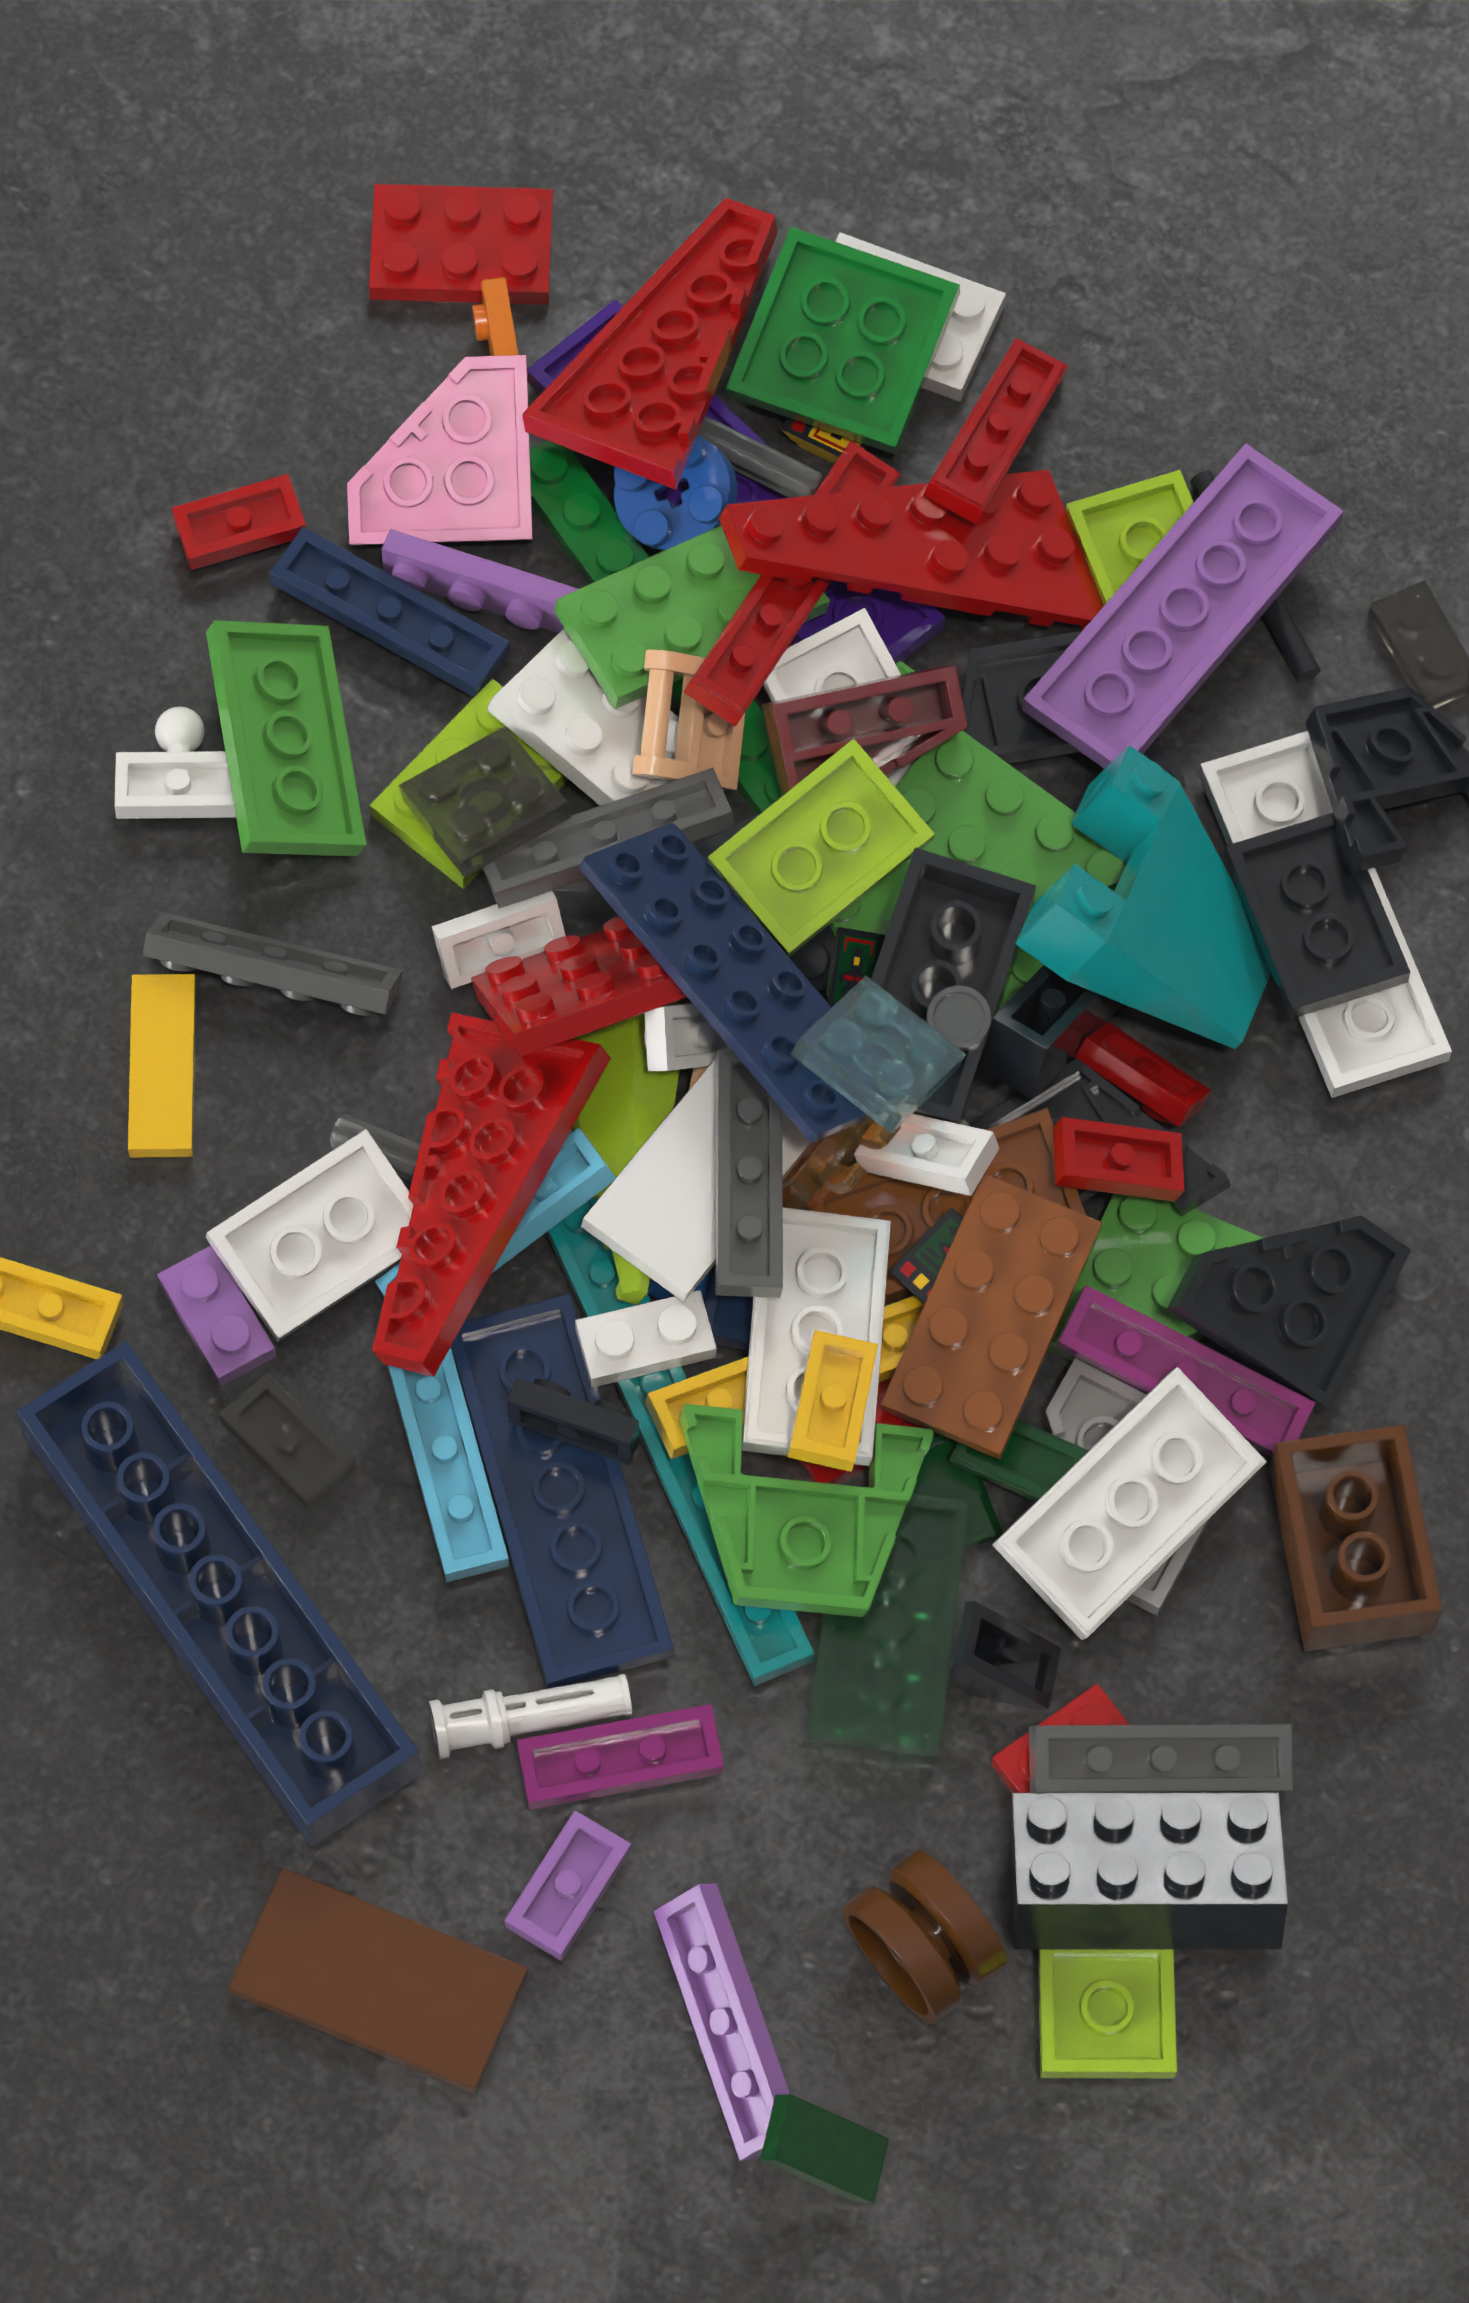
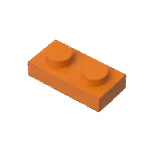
(494, 318)

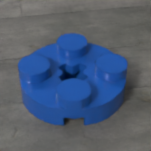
(658, 520)

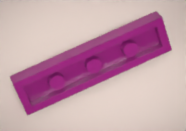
(1147, 1351)

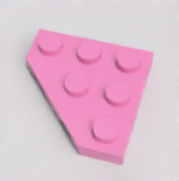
(454, 464)

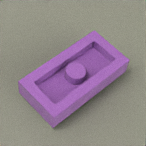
(216, 1316)
(568, 1885)

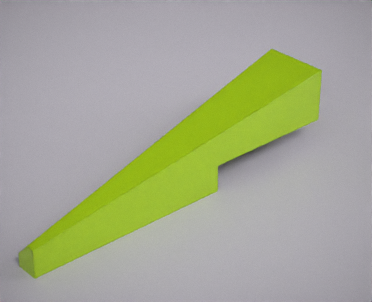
(623, 1116)

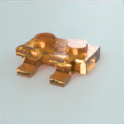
(826, 1162)

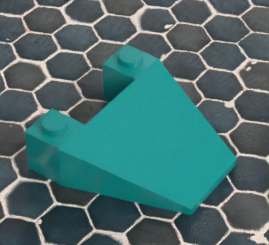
(1172, 928)

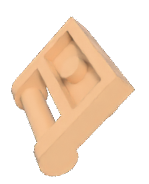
(702, 735)

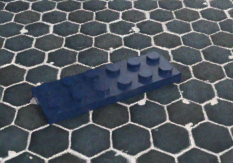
(559, 1504)

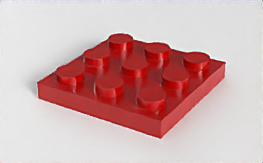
(573, 987)

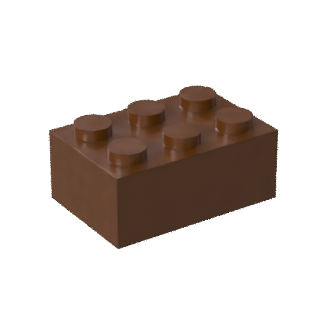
(1355, 1538)

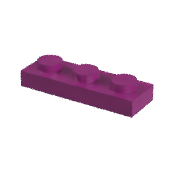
(620, 1757)

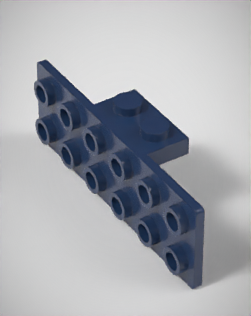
(723, 967)

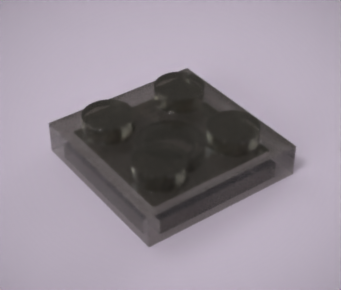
(485, 801)

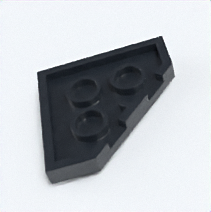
(1294, 1301)

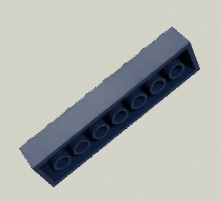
(220, 1594)

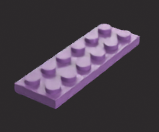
(1183, 609)

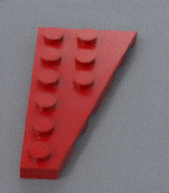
(655, 365)
(899, 541)
(475, 1178)

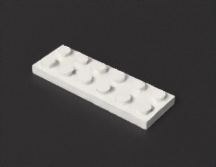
(1367, 1036)

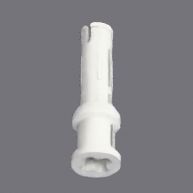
(498, 1718)

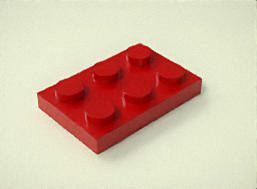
(450, 238)

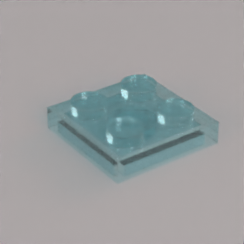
(878, 1054)

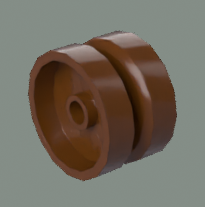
(925, 1936)

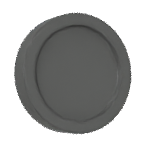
(960, 1016)

